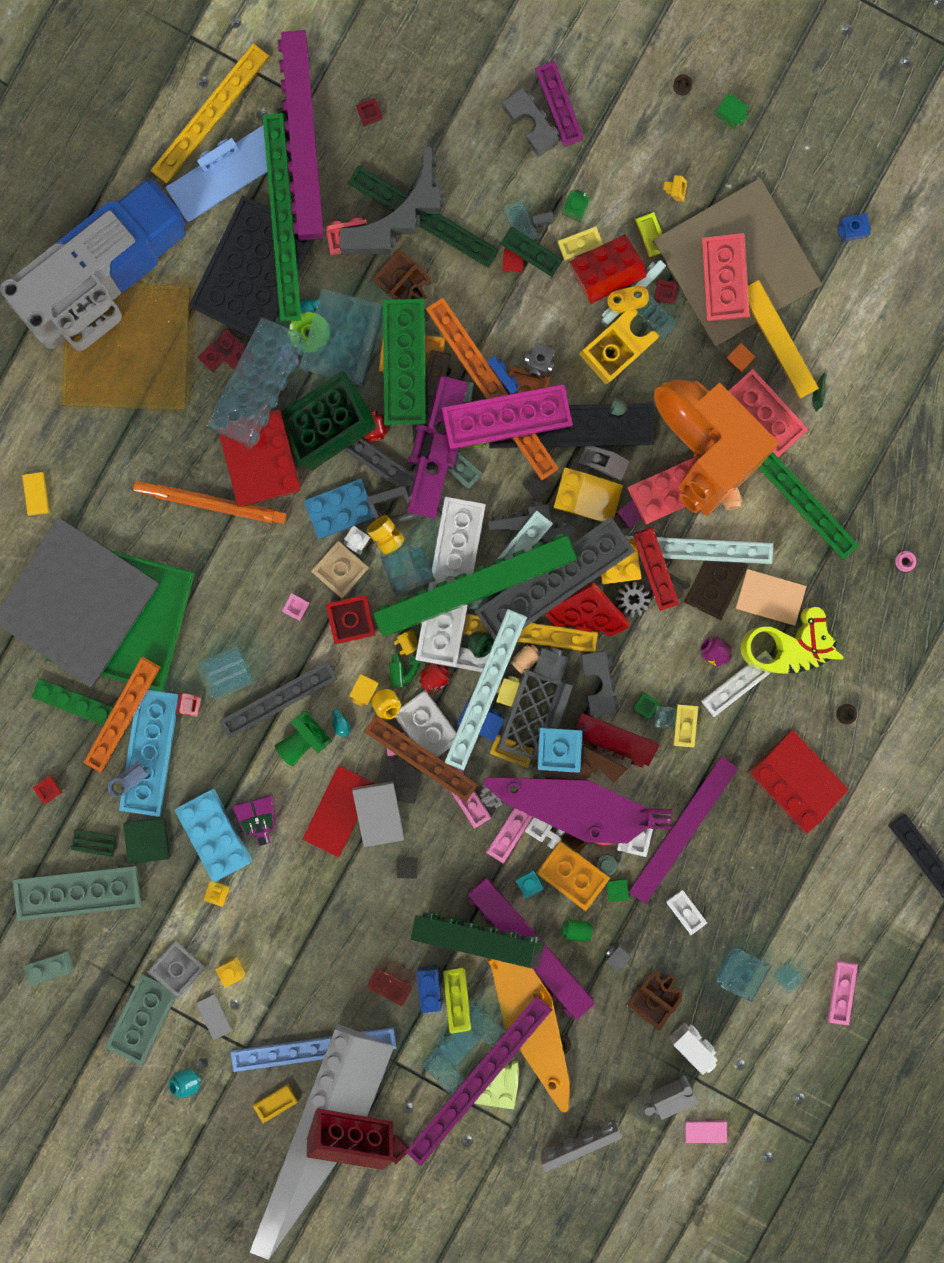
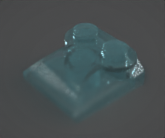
(742, 974)

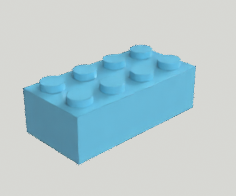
(213, 835)

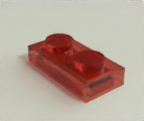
(389, 987)

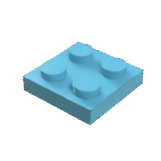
(560, 750)

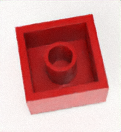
(351, 619)

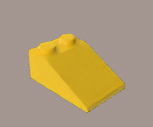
(587, 496)

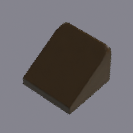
(573, 842)

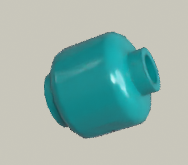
(184, 1083)

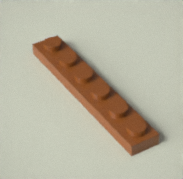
(420, 758)

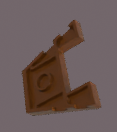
(589, 764)

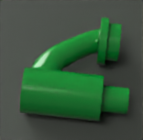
(396, 670)

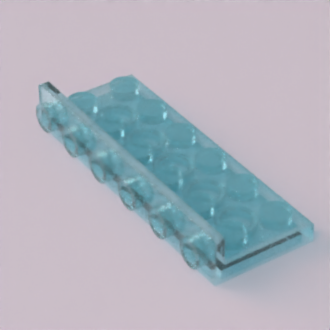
(257, 382)

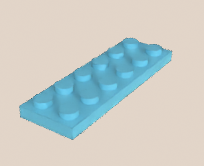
(151, 746)

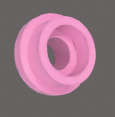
(911, 558)

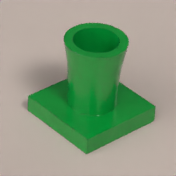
(307, 735)

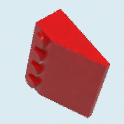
(263, 470)
(798, 781)

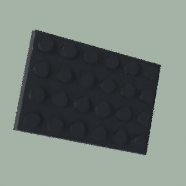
(242, 271)

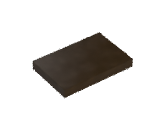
(715, 587)

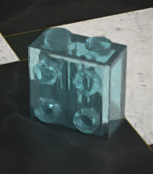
(407, 569)
(225, 673)

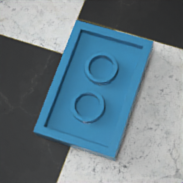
(339, 509)

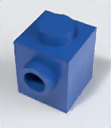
(854, 227)

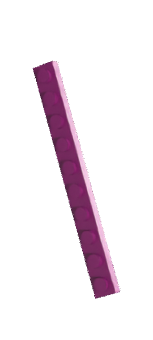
(479, 1080)

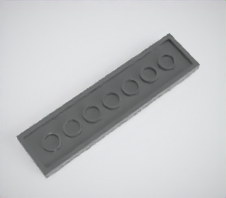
(595, 553)

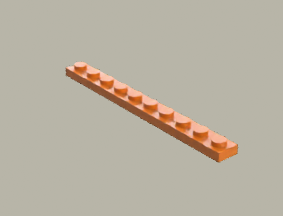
(486, 381)

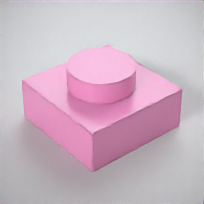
(295, 607)

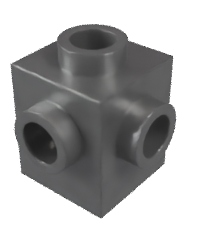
(540, 361)

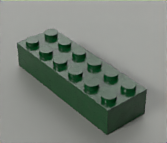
(478, 941)

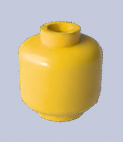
(386, 704)

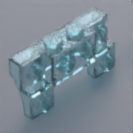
(455, 1047)

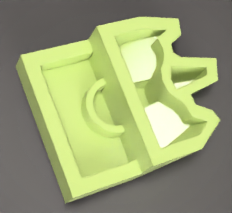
(502, 1089)

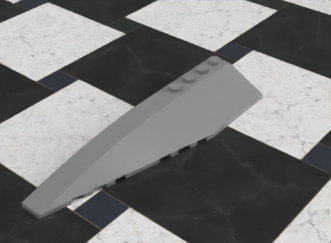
(343, 1084)

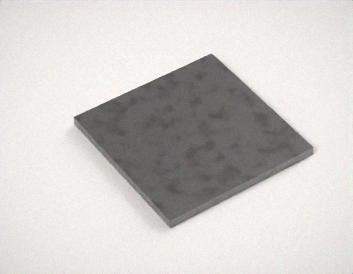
(76, 602)

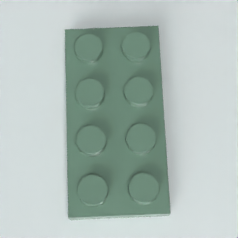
(141, 1020)

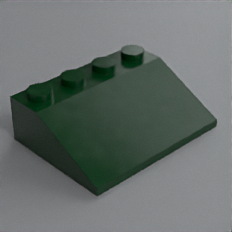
(326, 421)

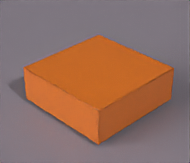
(740, 357)

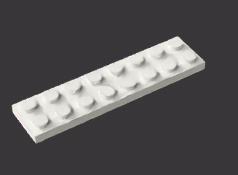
(453, 556)

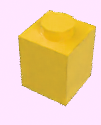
(363, 690)
(230, 972)

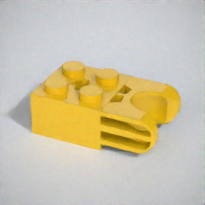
(621, 343)

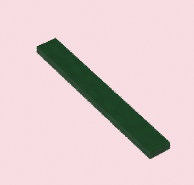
(432, 223)

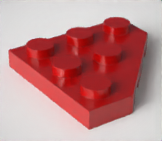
(589, 611)

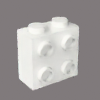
(698, 1052)

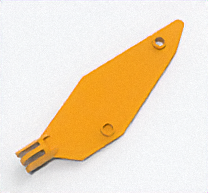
(543, 1050)

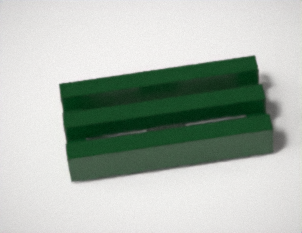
(76, 840)

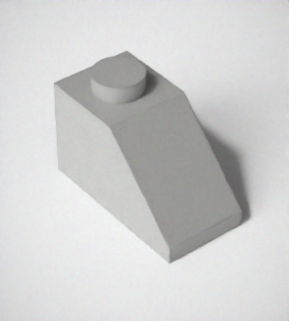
(604, 462)

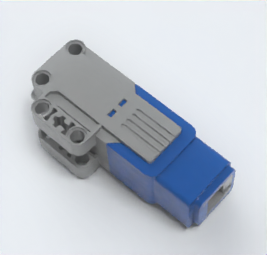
(92, 265)

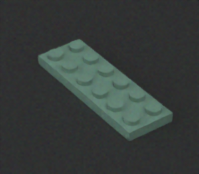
(77, 893)

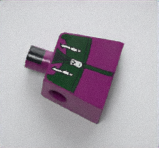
(257, 818)

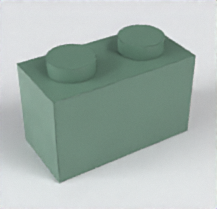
(48, 967)

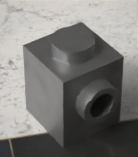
(551, 663)

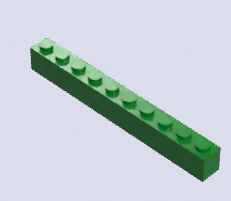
(475, 586)

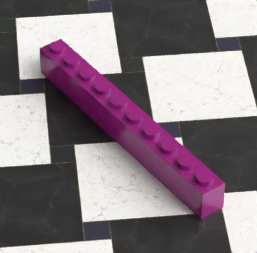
(302, 135)

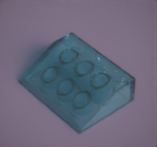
(342, 336)

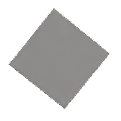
(176, 969)

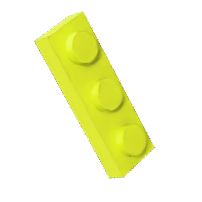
(457, 1000)

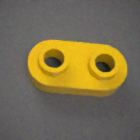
(628, 300)

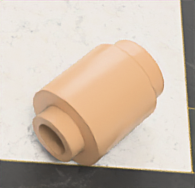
(525, 658)

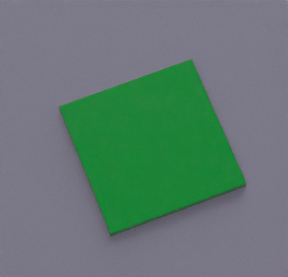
(157, 626)

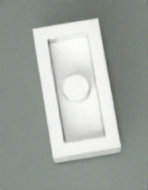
(686, 912)

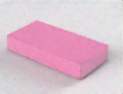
(706, 1131)

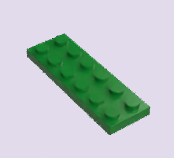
(404, 362)

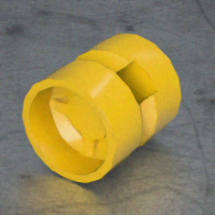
(388, 537)

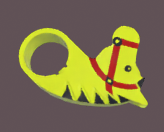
(805, 652)

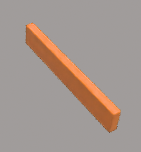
(122, 714)

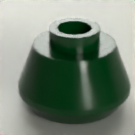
(480, 644)

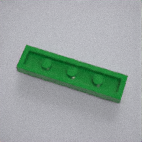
(71, 701)

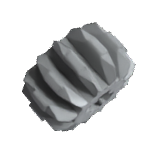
(634, 606)

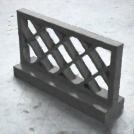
(552, 717)

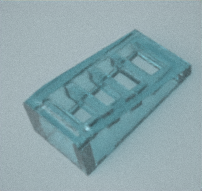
(666, 328)

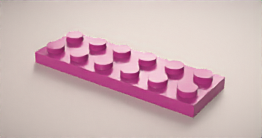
(507, 417)

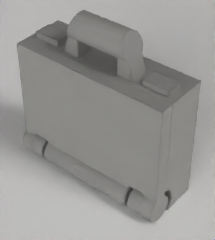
(671, 1099)

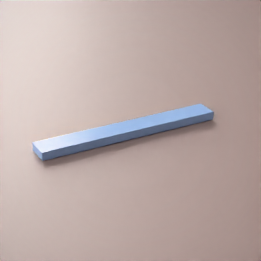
(293, 1051)

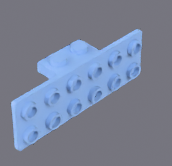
(220, 174)

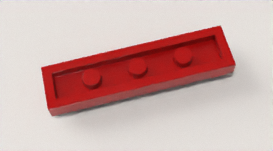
(656, 568)

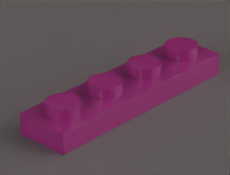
(559, 104)

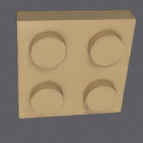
(340, 569)

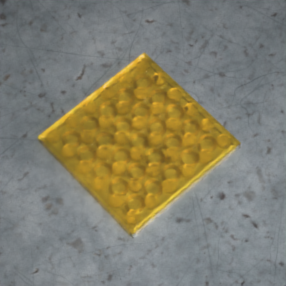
(139, 359)

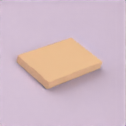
(770, 597)

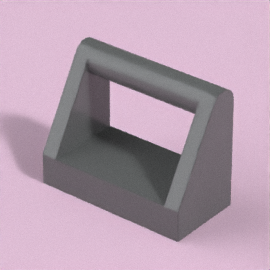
(377, 499)

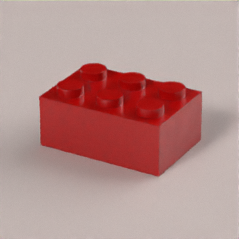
(608, 268)

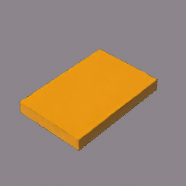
(573, 875)

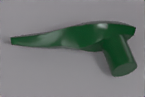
(819, 394)

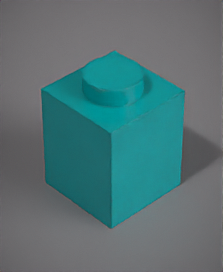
(529, 883)

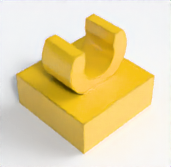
(676, 188)
(408, 642)
(216, 893)

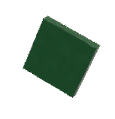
(146, 841)

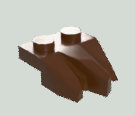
(401, 277)
(655, 999)

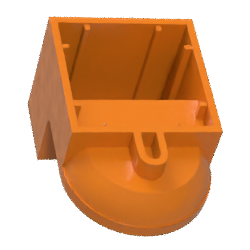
(719, 433)

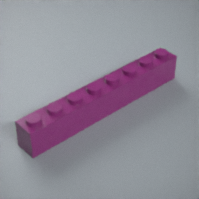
(551, 970)

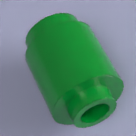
(577, 930)

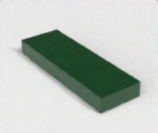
(531, 251)

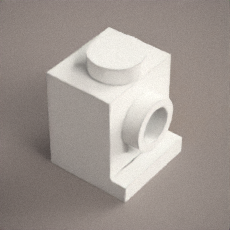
(357, 540)

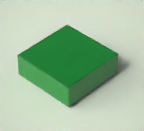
(645, 705)
(617, 890)

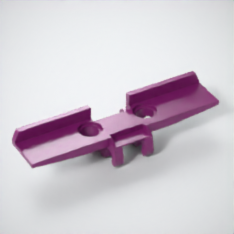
(428, 486)

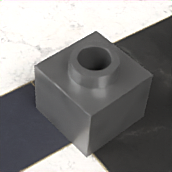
(617, 957)

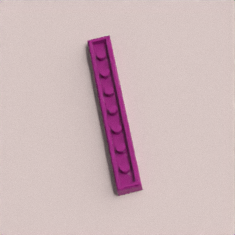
(683, 829)

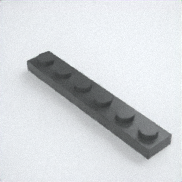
(278, 699)

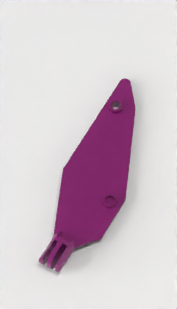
(580, 808)

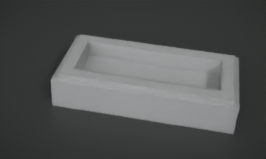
(214, 1016)

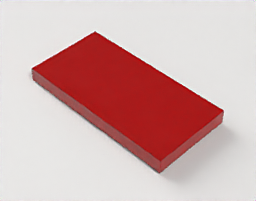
(335, 812)

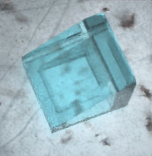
(788, 977)

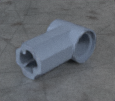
(128, 778)

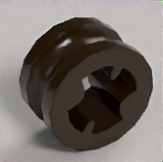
(685, 90)

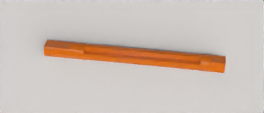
(210, 502)

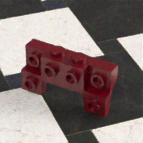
(224, 349)

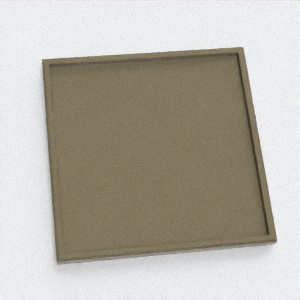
(770, 255)

